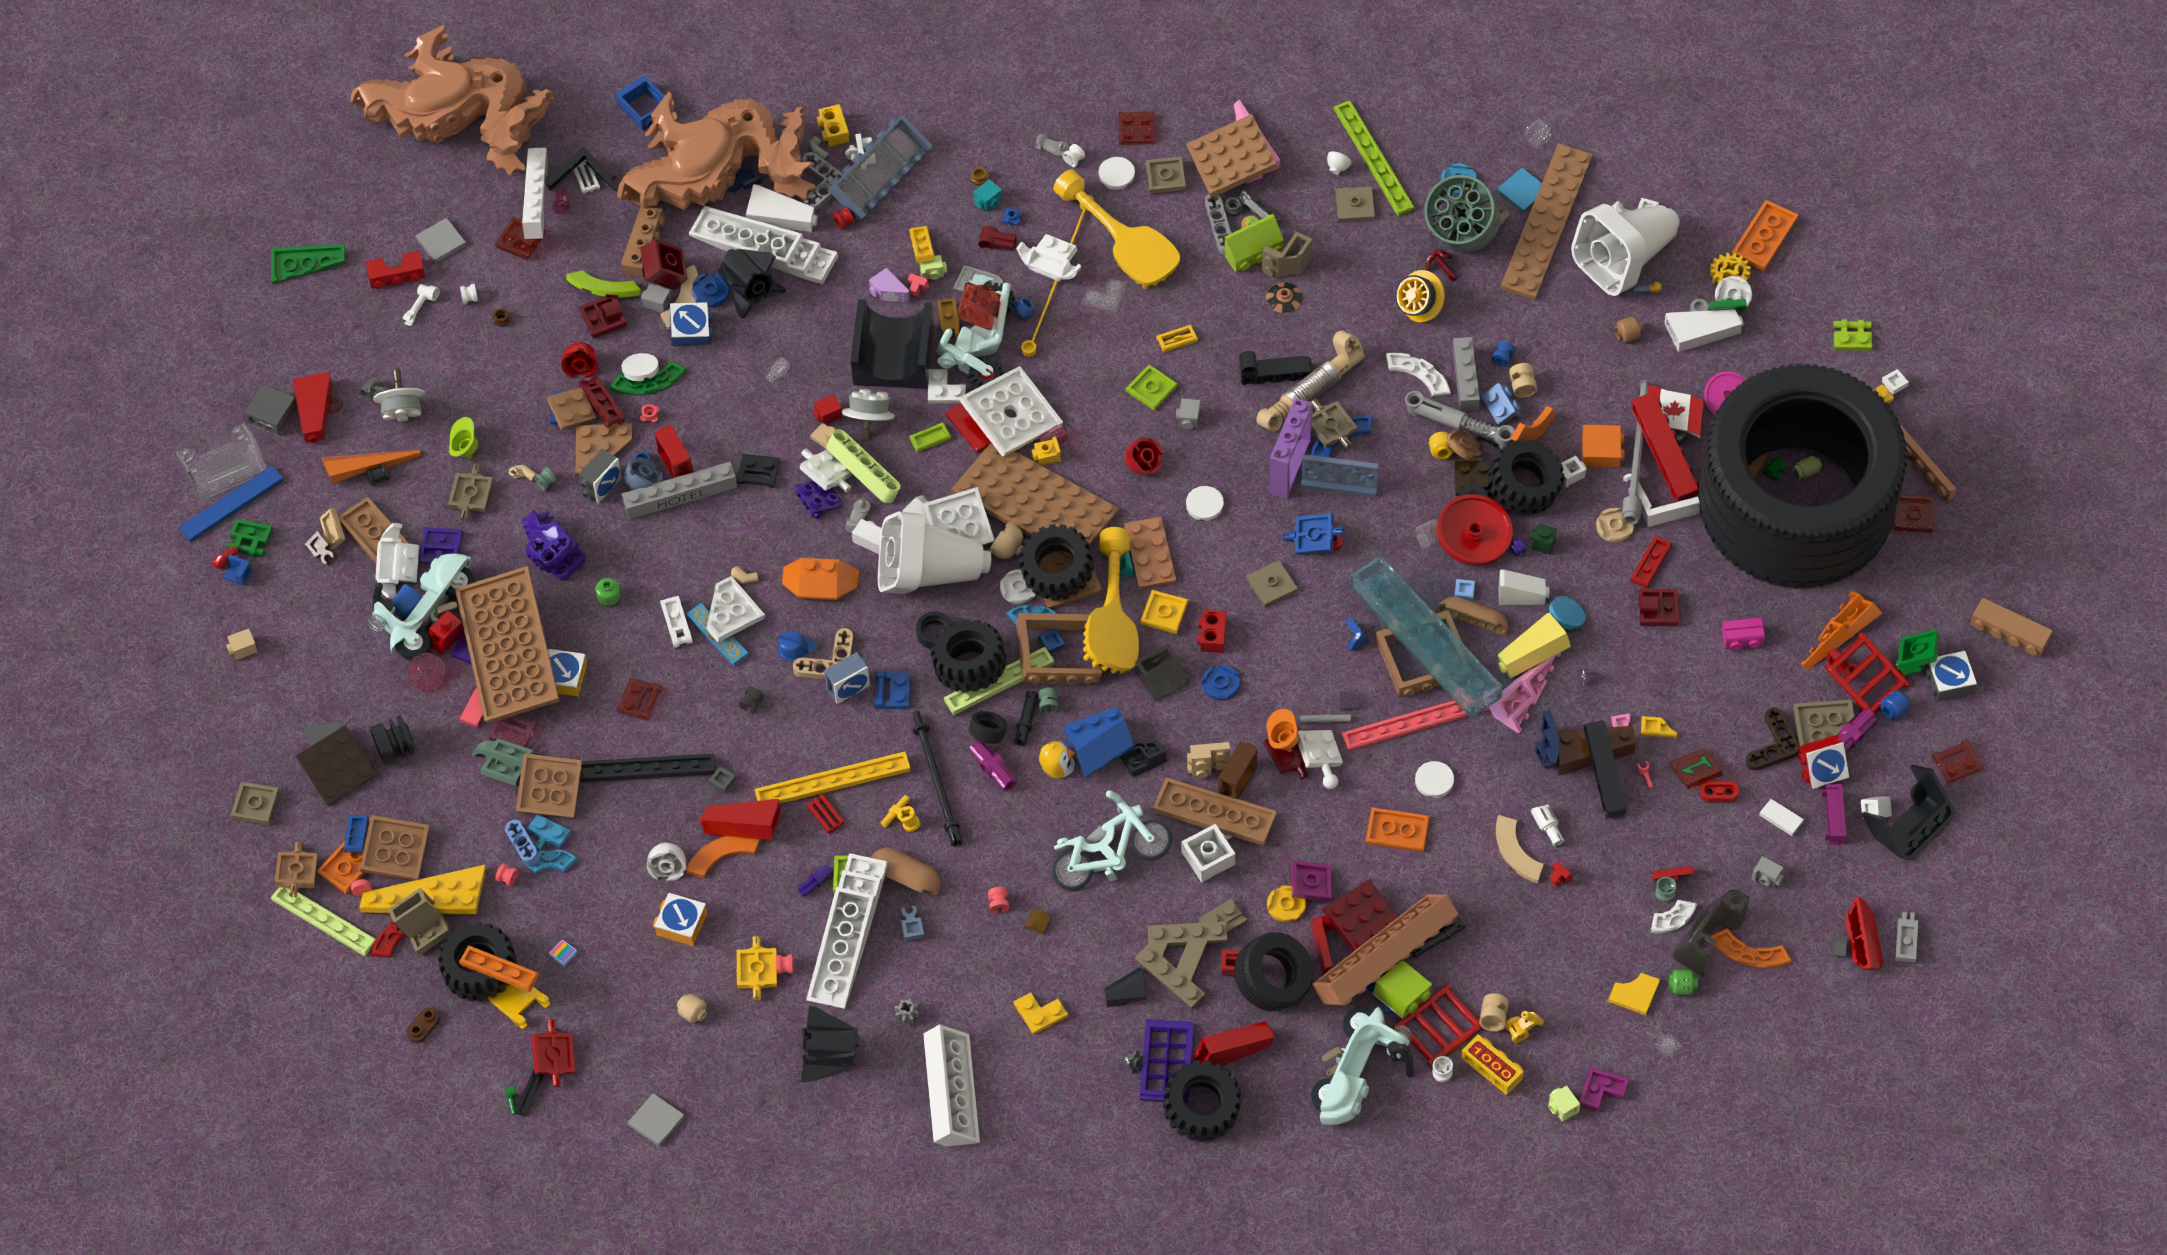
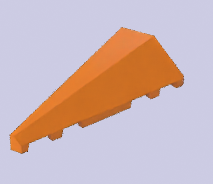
(348, 466)
(1846, 624)

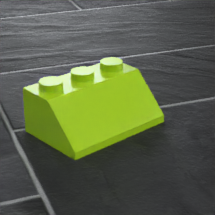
(1246, 245)

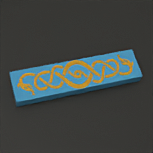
(729, 647)

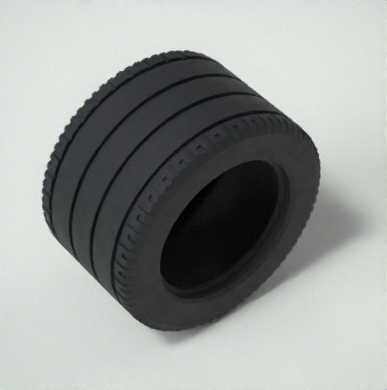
(1816, 412)

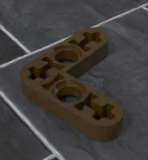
(1780, 745)

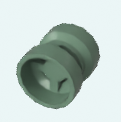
(1048, 700)
(1668, 887)

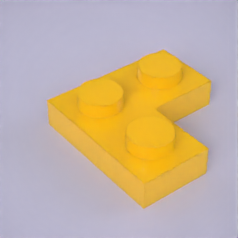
(1039, 1017)

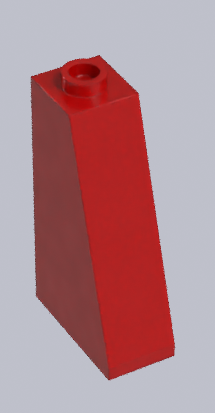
(313, 400)
(742, 819)
(1234, 1044)

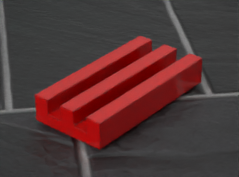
(817, 802)

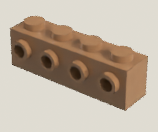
(644, 231)
(2011, 627)

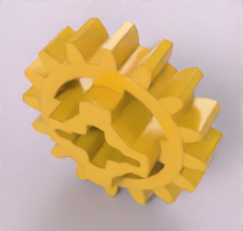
(1729, 267)

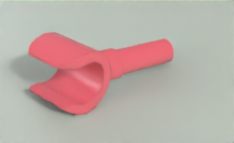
(1645, 772)

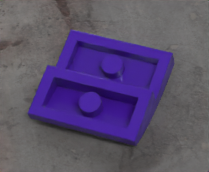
(439, 542)

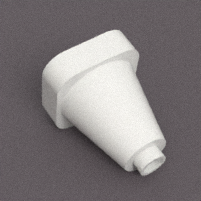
(1618, 244)
(924, 555)

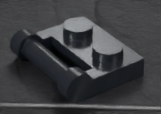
(758, 465)

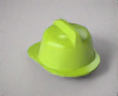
(462, 438)

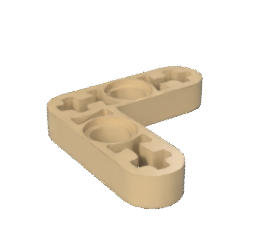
(806, 673)

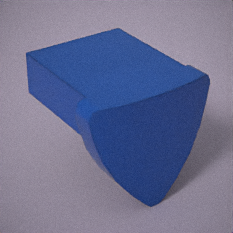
(1359, 638)

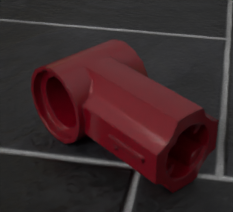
(991, 238)

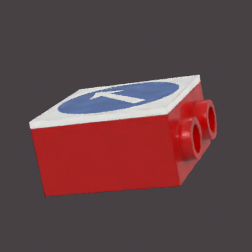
(1823, 761)

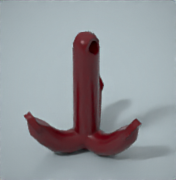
(1439, 255)

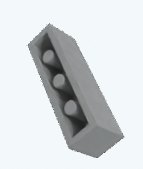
(1466, 374)

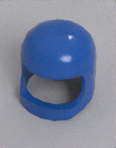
(406, 601)

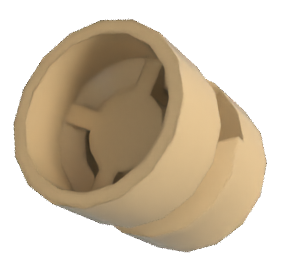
(1523, 380)
(1494, 1012)

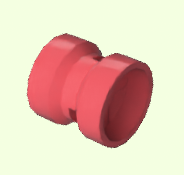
(998, 899)

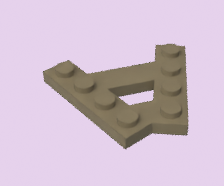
(1195, 938)

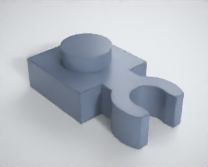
(912, 926)

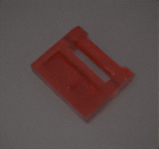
(634, 696)
(1960, 766)

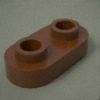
(423, 1024)

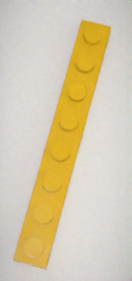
(835, 779)

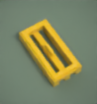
(1179, 340)

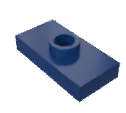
(356, 833)

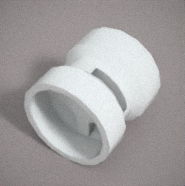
(1445, 1065)

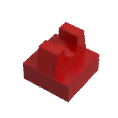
(1560, 874)

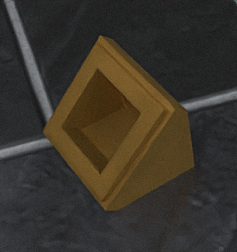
(1038, 921)

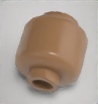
(1628, 329)

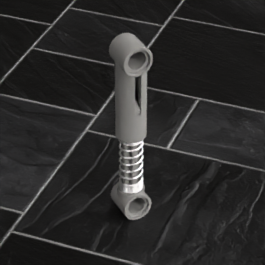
(1456, 418)

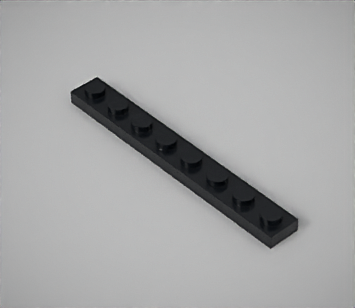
(647, 767)

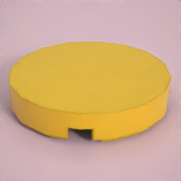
(1284, 909)

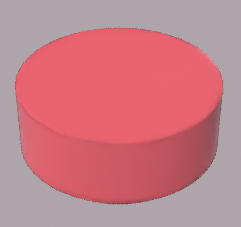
(360, 886)

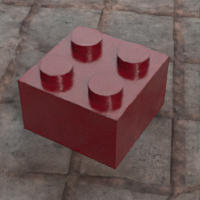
(664, 264)

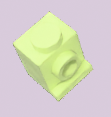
(933, 269)

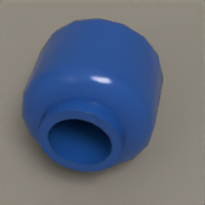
(1895, 704)

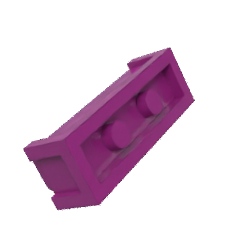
(1835, 814)

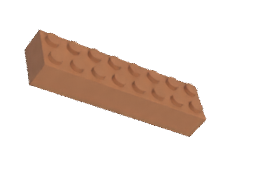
(1385, 949)

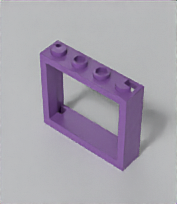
(1291, 449)

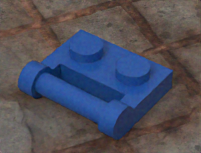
(898, 690)

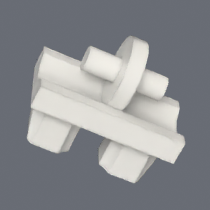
(852, 152)

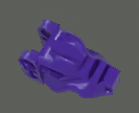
(554, 541)

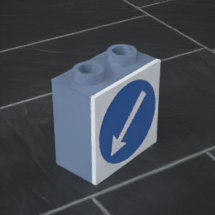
(847, 677)

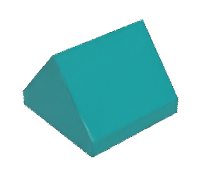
(1126, 566)

